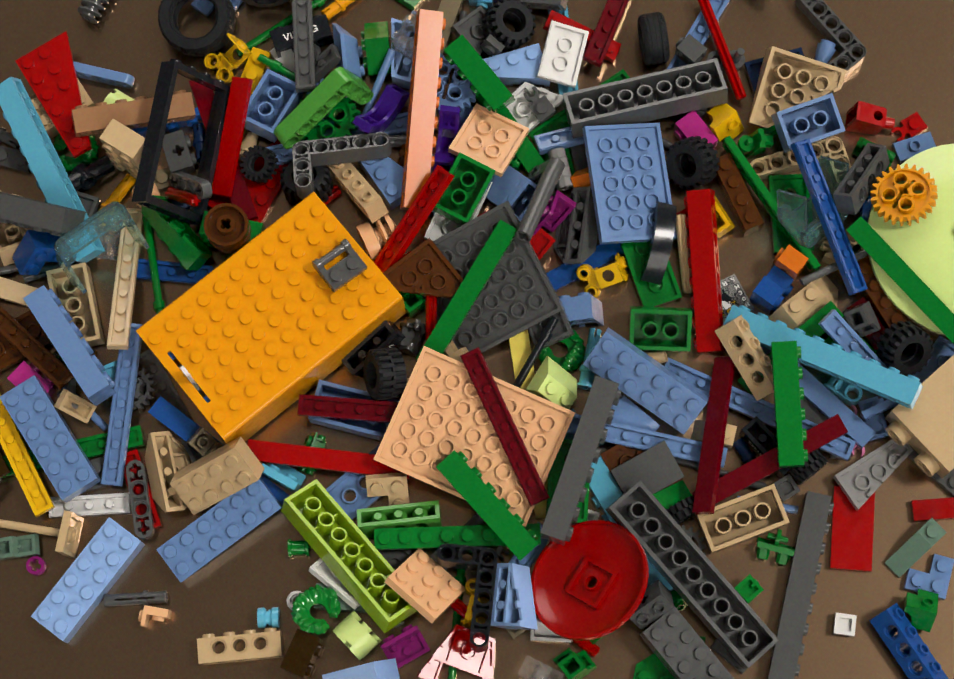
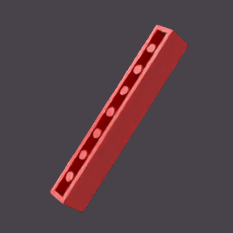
(705, 269)

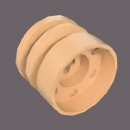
(375, 238)

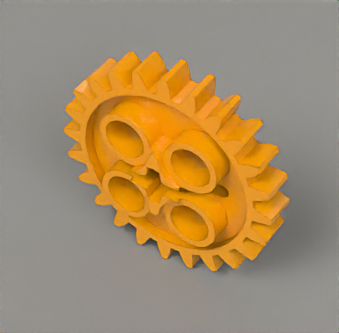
(889, 186)

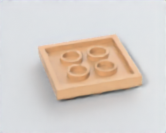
(489, 139)
(425, 585)

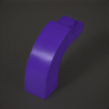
(384, 111)
(448, 129)

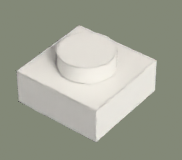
(844, 624)

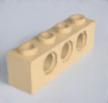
(359, 190)
(739, 353)
(272, 650)

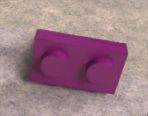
(556, 211)
(405, 646)

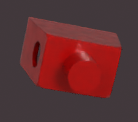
(867, 119)

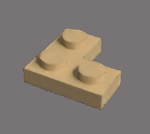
(391, 485)

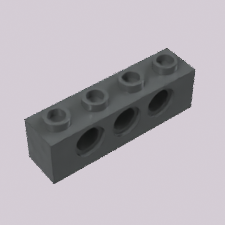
(859, 179)

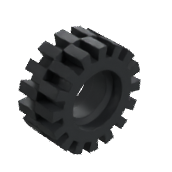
(268, 168)
(815, 463)
(682, 510)

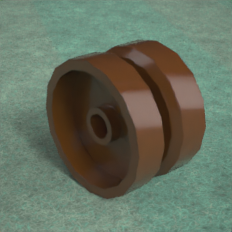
(218, 221)

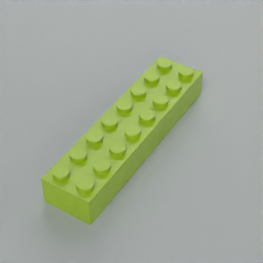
(347, 553)

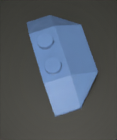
(349, 51)

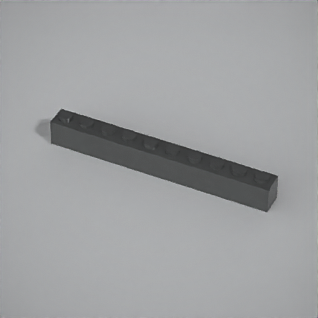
(800, 586)

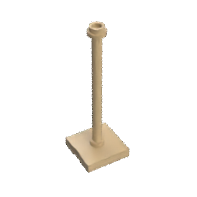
(67, 535)

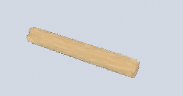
(684, 252)

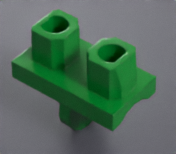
(755, 143)
(765, 546)

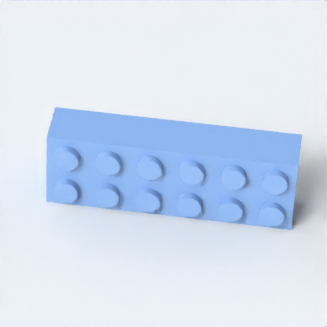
(88, 580)

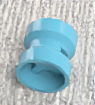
(269, 617)

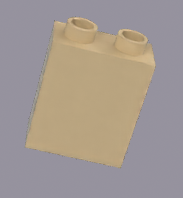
(930, 423)

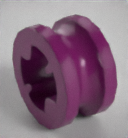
(40, 561)

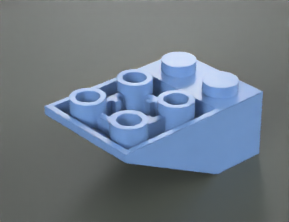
(512, 188)

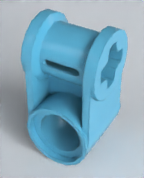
(841, 389)

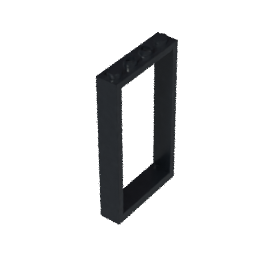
(155, 135)

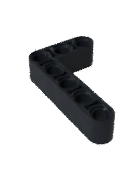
(481, 589)

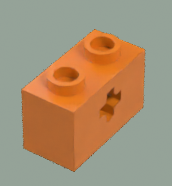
(790, 261)

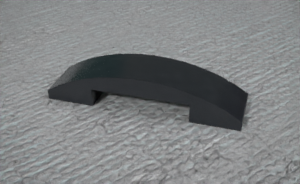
(660, 244)

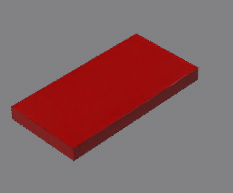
(851, 533)

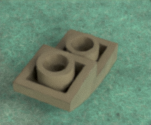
(203, 442)

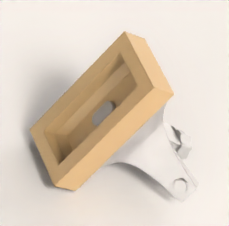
(73, 404)

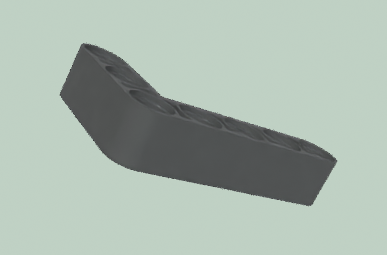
(833, 35)
(334, 151)

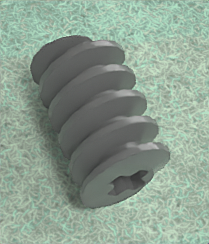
(90, 9)

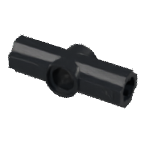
(86, 176)

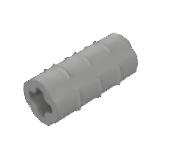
(565, 181)

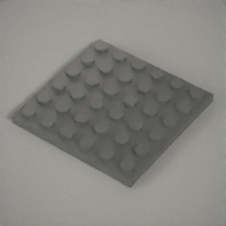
(516, 292)

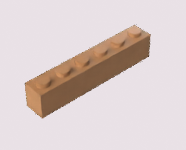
(129, 113)

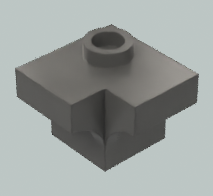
(862, 319)

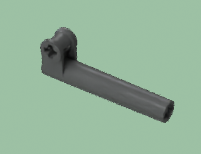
(546, 177)

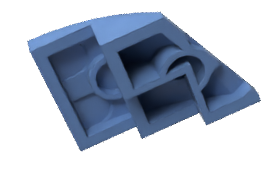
(629, 414)

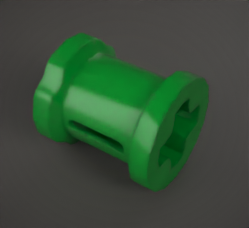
(298, 548)

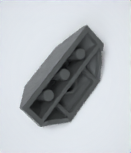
(578, 232)

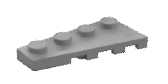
(869, 473)

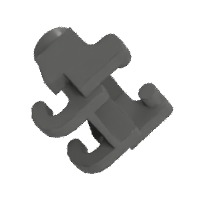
(413, 332)

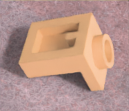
(157, 614)

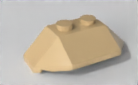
(806, 303)
(163, 459)

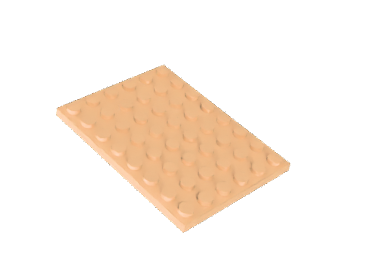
(446, 414)

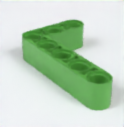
(320, 103)

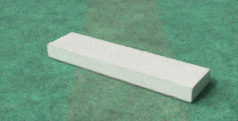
(92, 505)

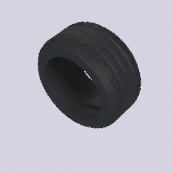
(653, 38)

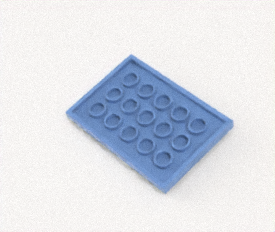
(626, 179)

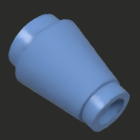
(825, 51)

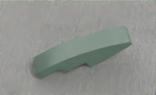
(19, 546)

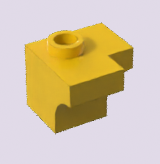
(725, 122)

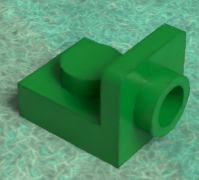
(749, 588)

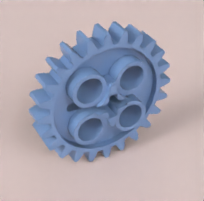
(456, 86)

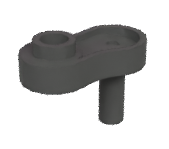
(737, 57)

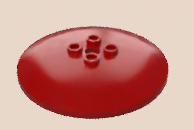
(563, 576)

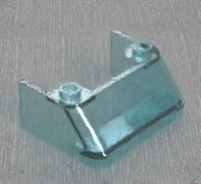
(799, 214)
(111, 217)

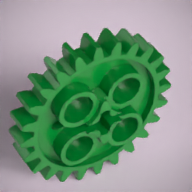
(346, 124)

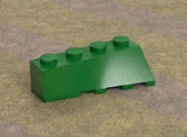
(481, 76)
(179, 237)

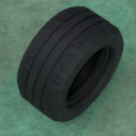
(200, 46)

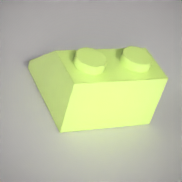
(554, 384)

